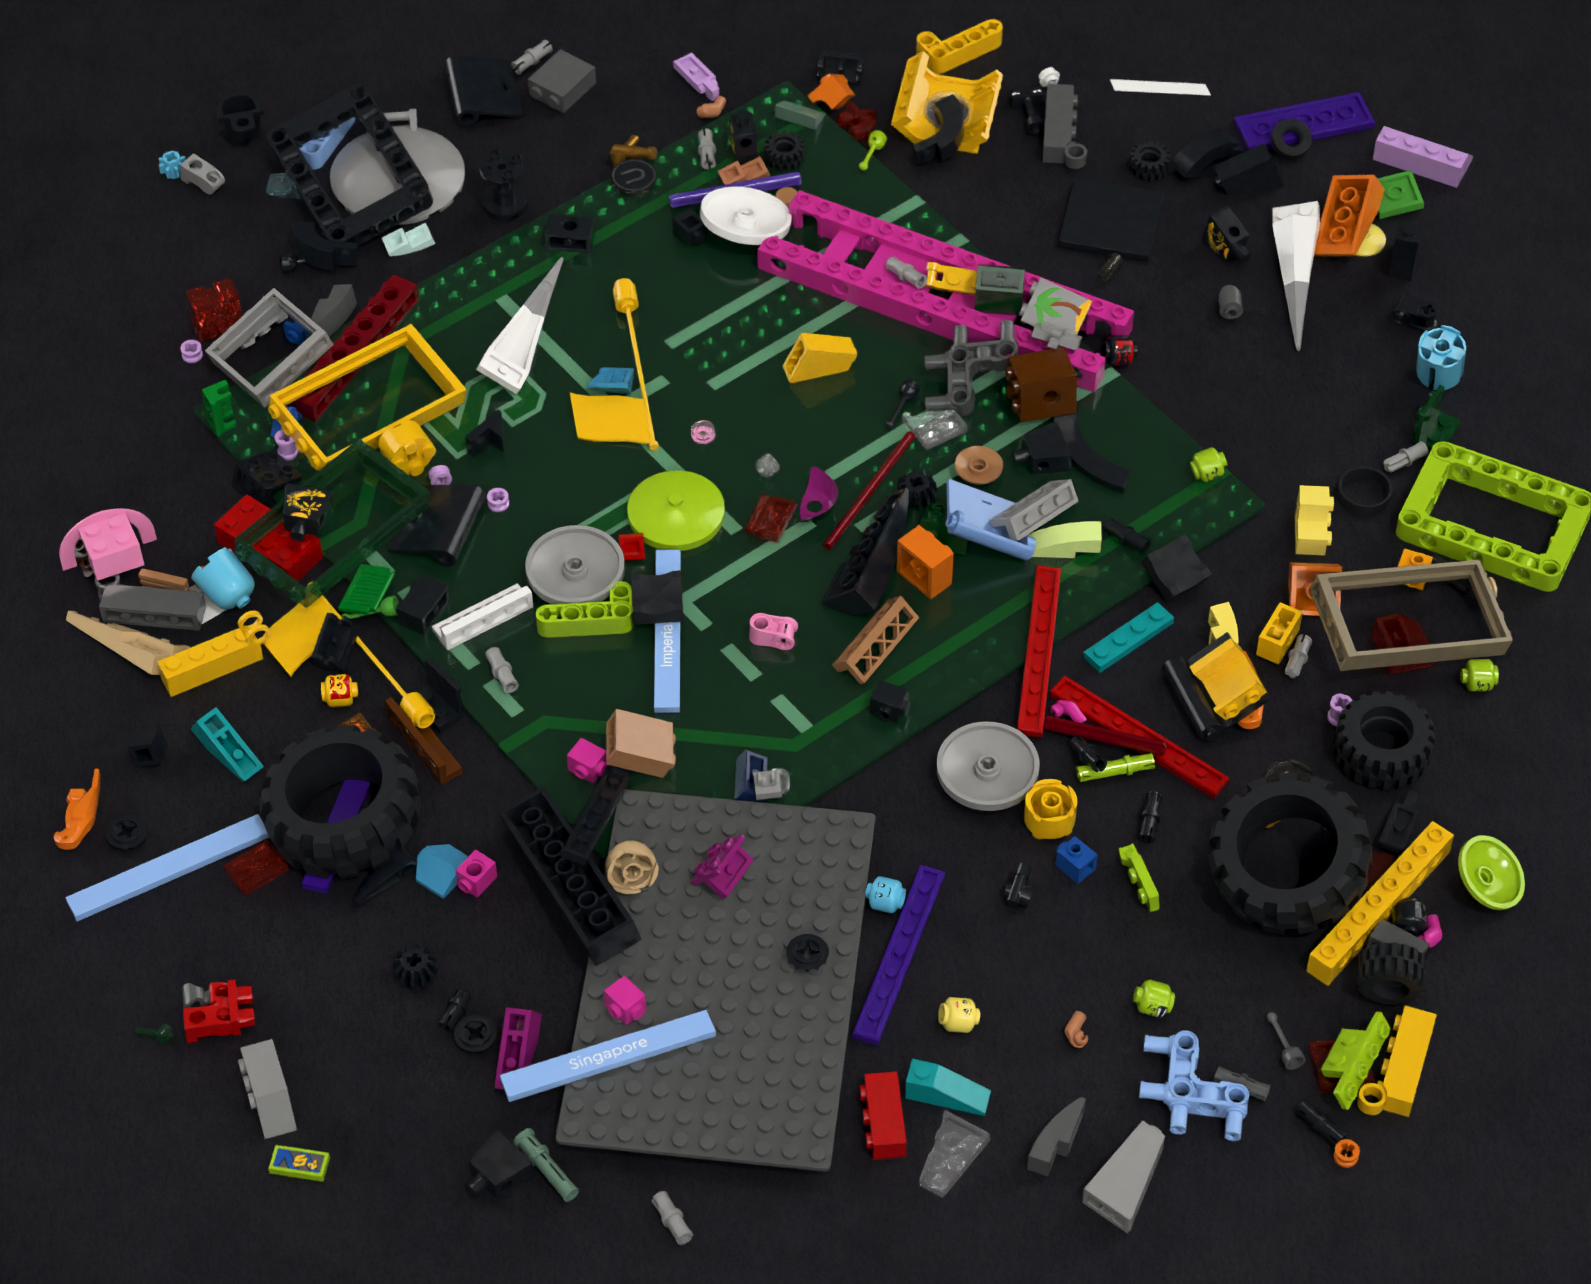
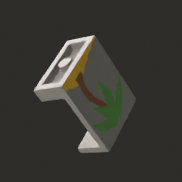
(1055, 305)

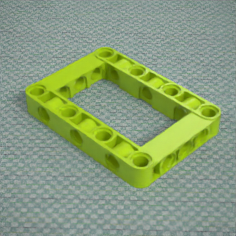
(1506, 481)

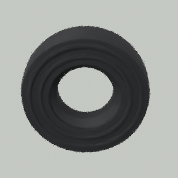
(1288, 151)

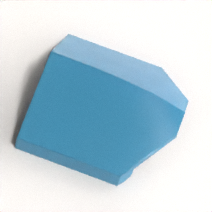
(613, 380)
(437, 868)

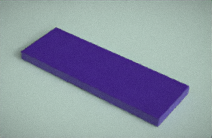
(1322, 117)

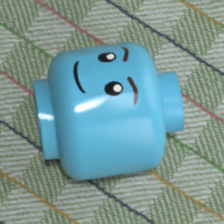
(885, 894)

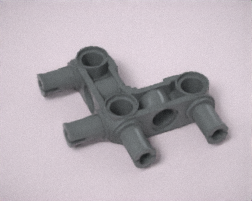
(978, 357)

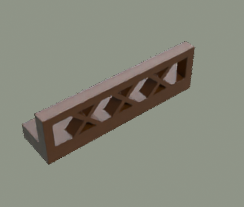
(424, 744)

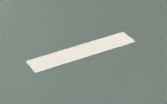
(1160, 87)

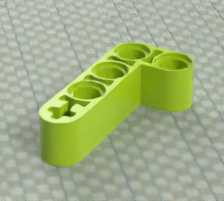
(589, 617)

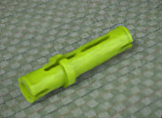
(1126, 765)

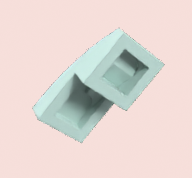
(403, 243)

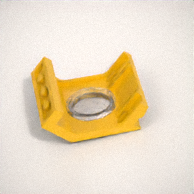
(922, 88)

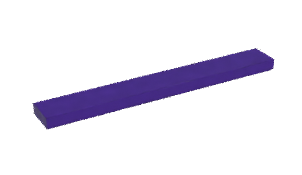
(898, 955)

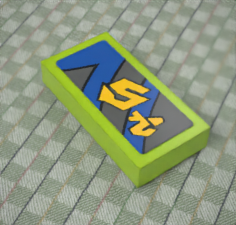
(299, 1163)

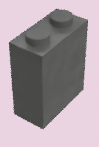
(562, 81)

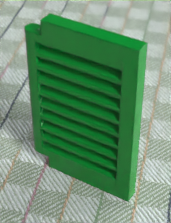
(366, 589)

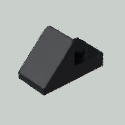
(486, 433)

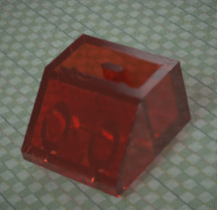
(1397, 632)

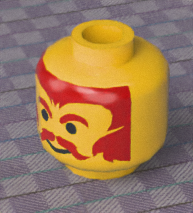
(339, 690)

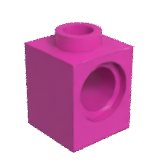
(478, 865)

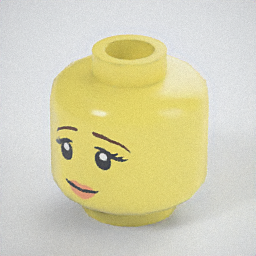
(958, 1014)

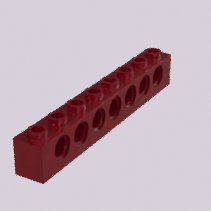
(372, 324)

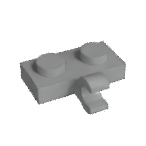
(1055, 337)

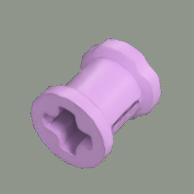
(287, 446)
(1341, 701)

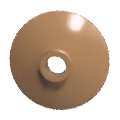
(978, 465)

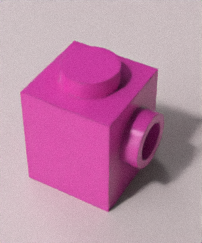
(587, 760)
(625, 1001)

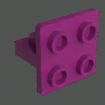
(723, 866)

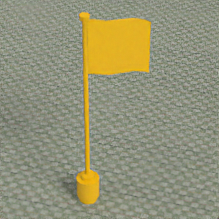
(617, 416)
(294, 641)

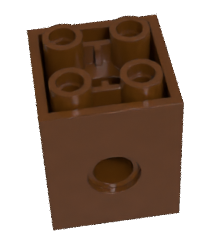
(1041, 384)

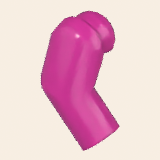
(1068, 708)
(1433, 933)

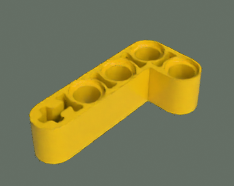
(960, 47)

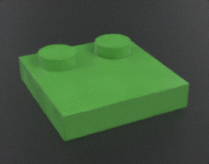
(1399, 195)

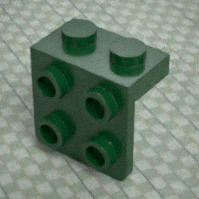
(935, 521)

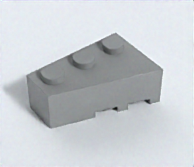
(268, 1088)

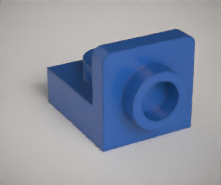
(295, 333)

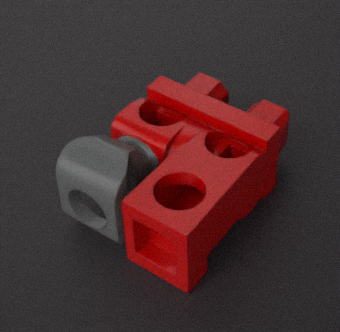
(222, 1014)

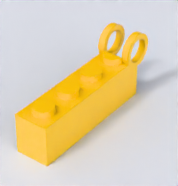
(214, 657)

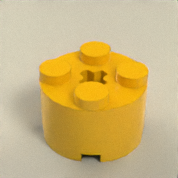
(407, 447)
(1050, 809)

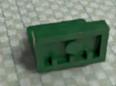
(1433, 424)

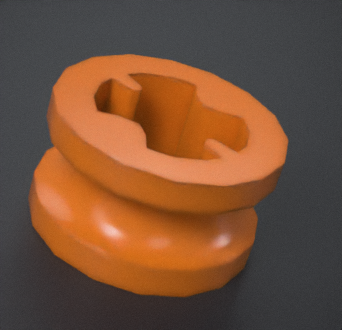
(1345, 1161)

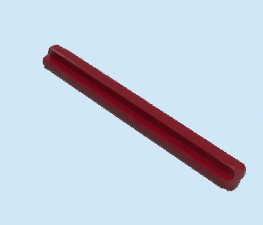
(1105, 735)

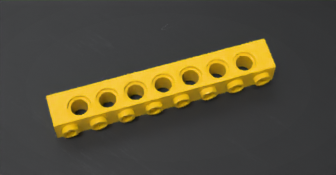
(1377, 904)

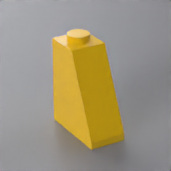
(818, 356)

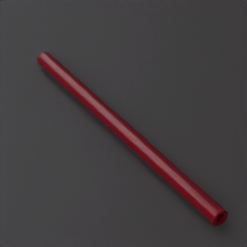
(868, 491)

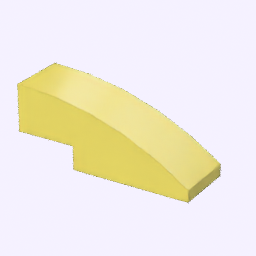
(1221, 621)

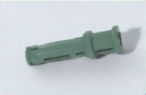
(540, 1157)

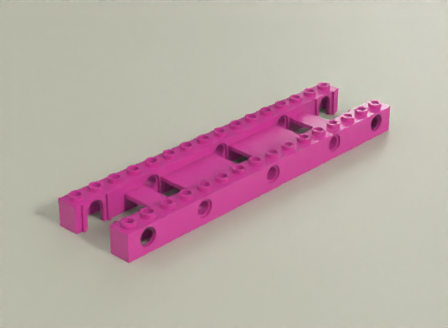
(888, 295)

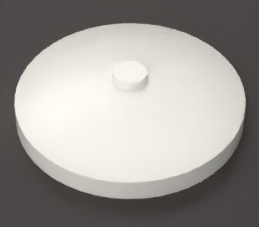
(745, 215)

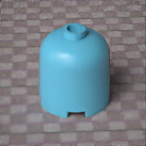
(225, 580)

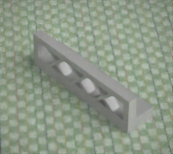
(1036, 508)

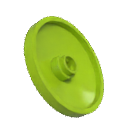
(676, 510)

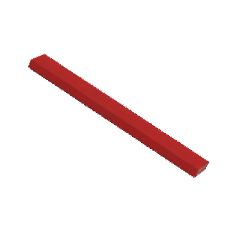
(1039, 651)
(1175, 758)

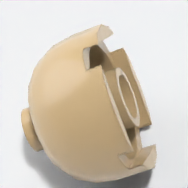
(631, 867)

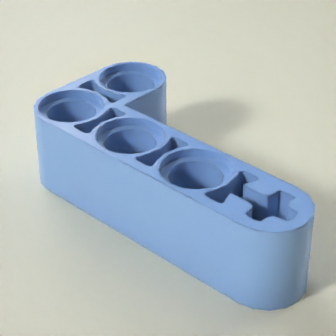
(319, 150)

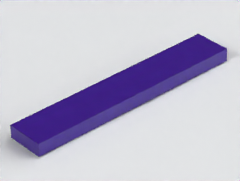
(346, 806)

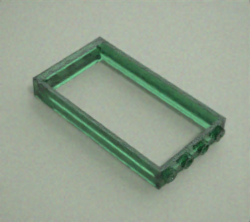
(380, 467)

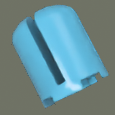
(1443, 351)

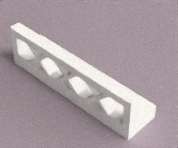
(483, 616)

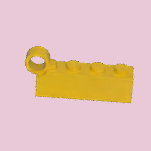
(1404, 1066)

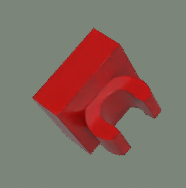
(632, 546)

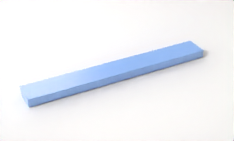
(167, 867)

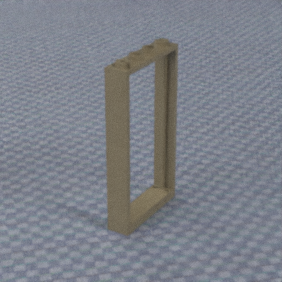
(1342, 644)

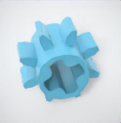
(171, 164)

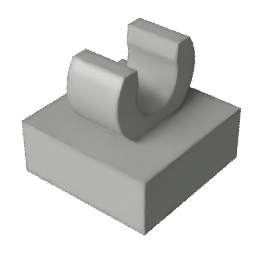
(767, 784)

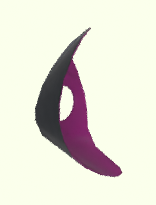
(820, 489)

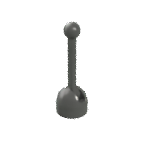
(1291, 1056)

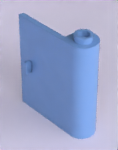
(970, 515)

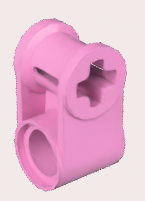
(771, 630)

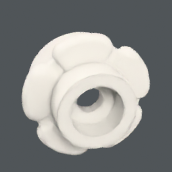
(1048, 76)

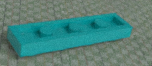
(1128, 637)

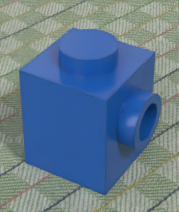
(1076, 859)

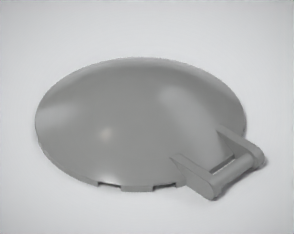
(362, 176)

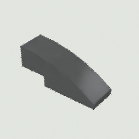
(335, 310)
(1056, 1137)

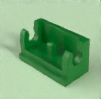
(218, 407)

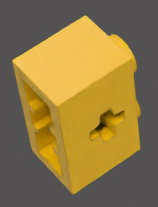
(1279, 633)

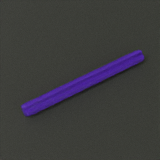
(761, 184)

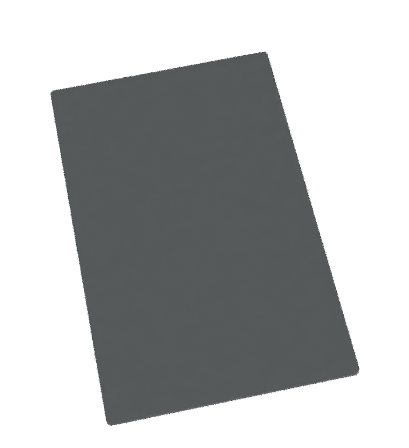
(778, 1055)

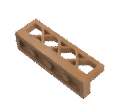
(869, 634)

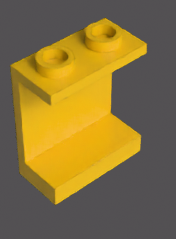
(1229, 679)

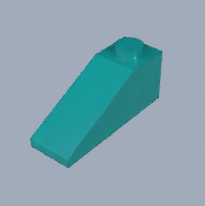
(226, 745)
(945, 1088)

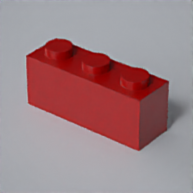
(883, 1115)

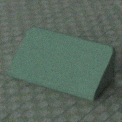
(798, 114)

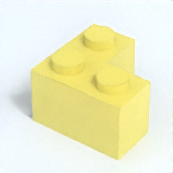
(1312, 520)

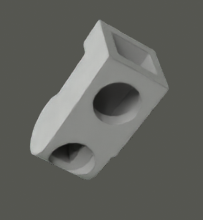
(201, 174)

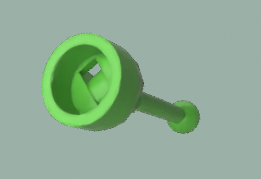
(387, 608)

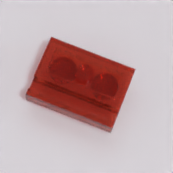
(771, 518)
(256, 867)

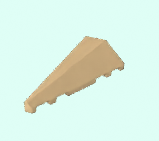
(129, 643)

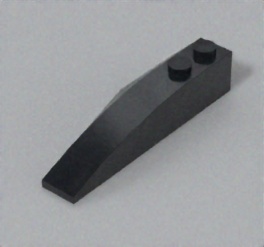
(865, 576)

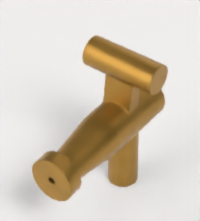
(629, 151)

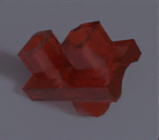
(861, 121)

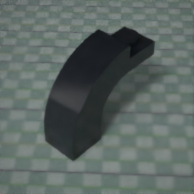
(949, 138)

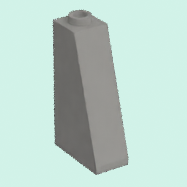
(1123, 1180)

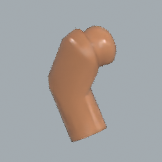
(711, 110)
(1073, 1031)

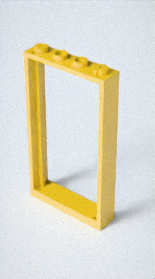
(418, 347)

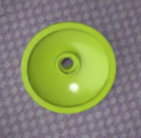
(1491, 872)

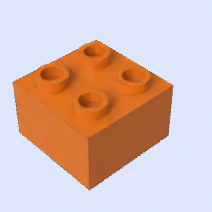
(925, 561)

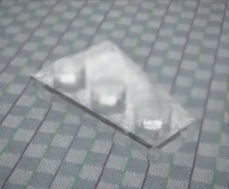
(954, 1150)

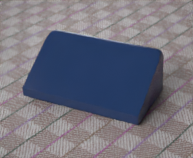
(746, 765)

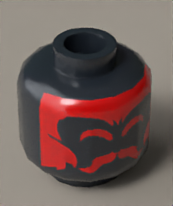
(1119, 350)

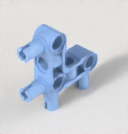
(1200, 1096)

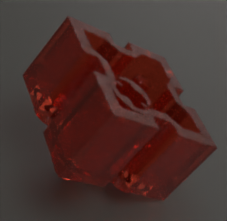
(214, 309)

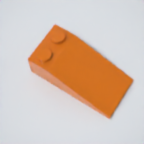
(1348, 214)

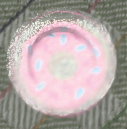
(702, 432)

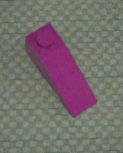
(518, 1041)

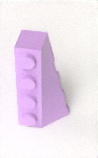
(1421, 156)

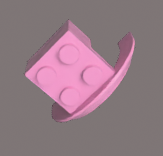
(108, 541)

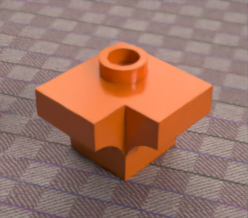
(833, 91)

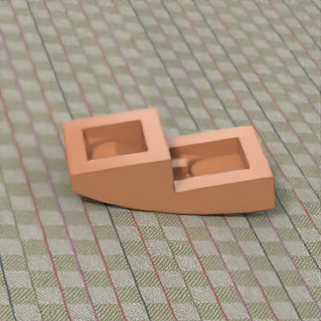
(752, 170)

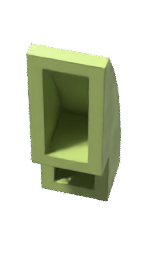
(1067, 539)

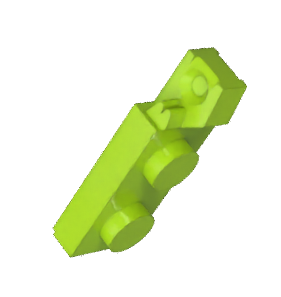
(1139, 874)

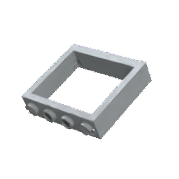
(287, 370)

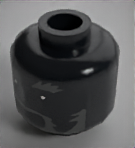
(1410, 916)

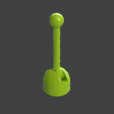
(877, 144)

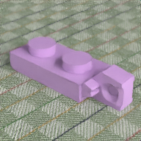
(697, 75)

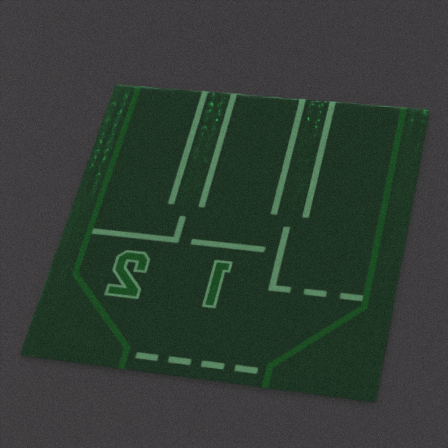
(715, 352)

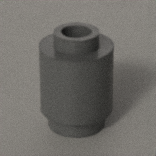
(1230, 302)

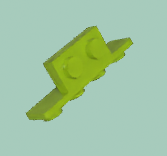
(1353, 1057)

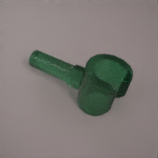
(161, 1035)

